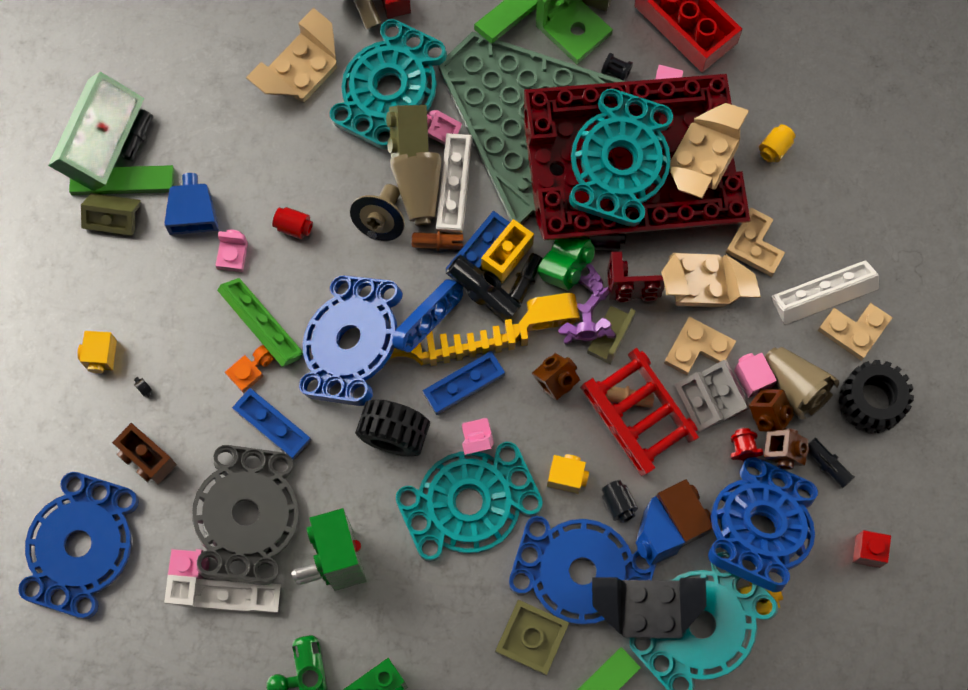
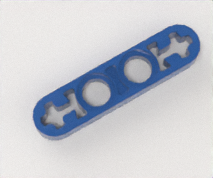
(410, 332)

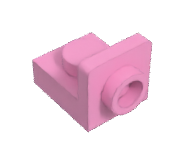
(440, 124)
(231, 251)
(477, 436)
(184, 563)

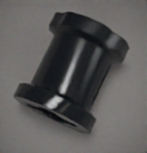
(616, 67)

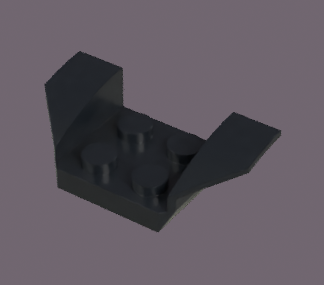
(649, 606)

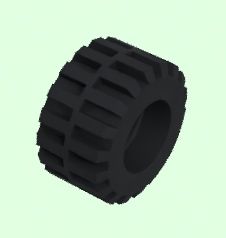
(890, 382)
(392, 427)

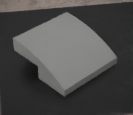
(712, 396)

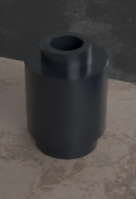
(608, 242)
(619, 501)

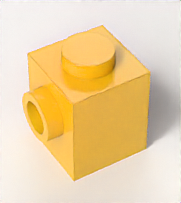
(97, 351)
(568, 473)

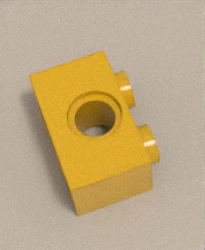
(507, 250)

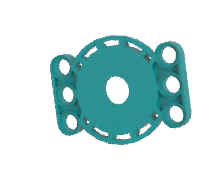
(378, 61)
(635, 133)
(492, 484)
(726, 642)

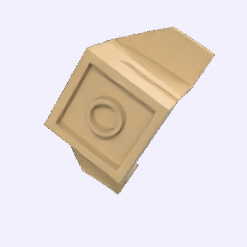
(302, 64)
(707, 149)
(708, 280)

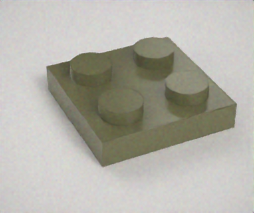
(532, 637)

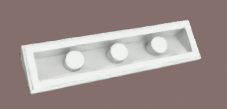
(454, 183)
(826, 292)

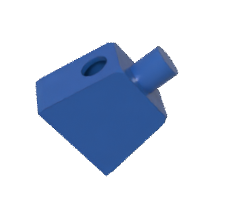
(190, 208)

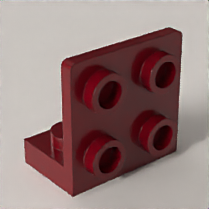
(634, 287)

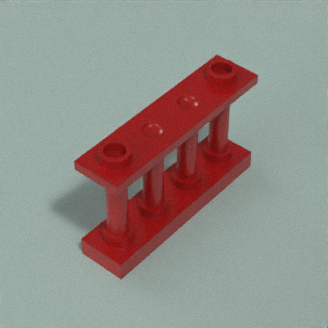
(628, 436)

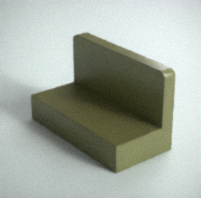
(109, 214)
(606, 348)

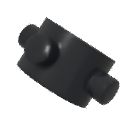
(143, 387)

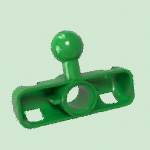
(304, 663)

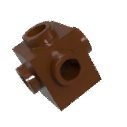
(556, 375)
(771, 410)
(786, 448)

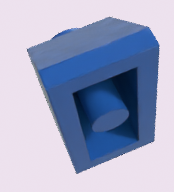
(657, 534)

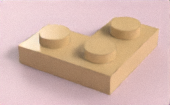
(750, 247)
(855, 336)
(695, 340)

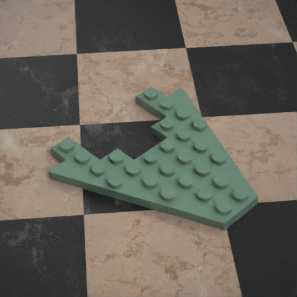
(489, 94)

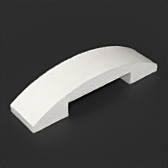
(222, 595)

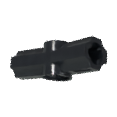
(483, 288)

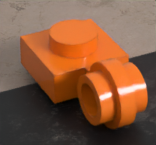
(246, 373)

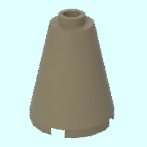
(418, 184)
(803, 382)

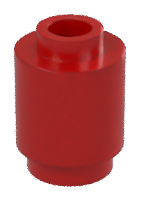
(292, 222)

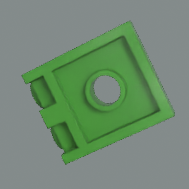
(557, 19)

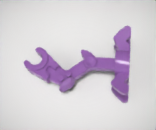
(587, 329)

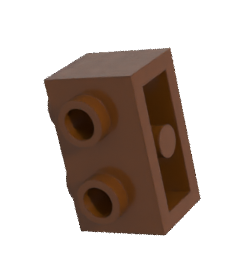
(144, 453)
(686, 511)

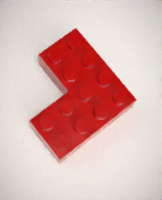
(694, 27)

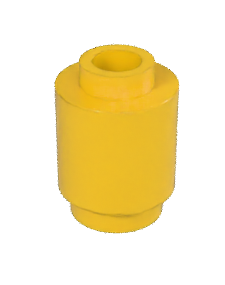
(777, 143)

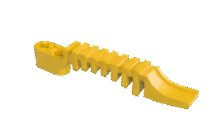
(542, 314)

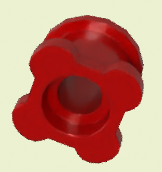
(745, 444)

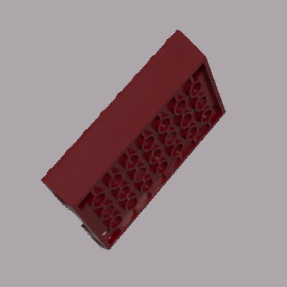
(558, 114)

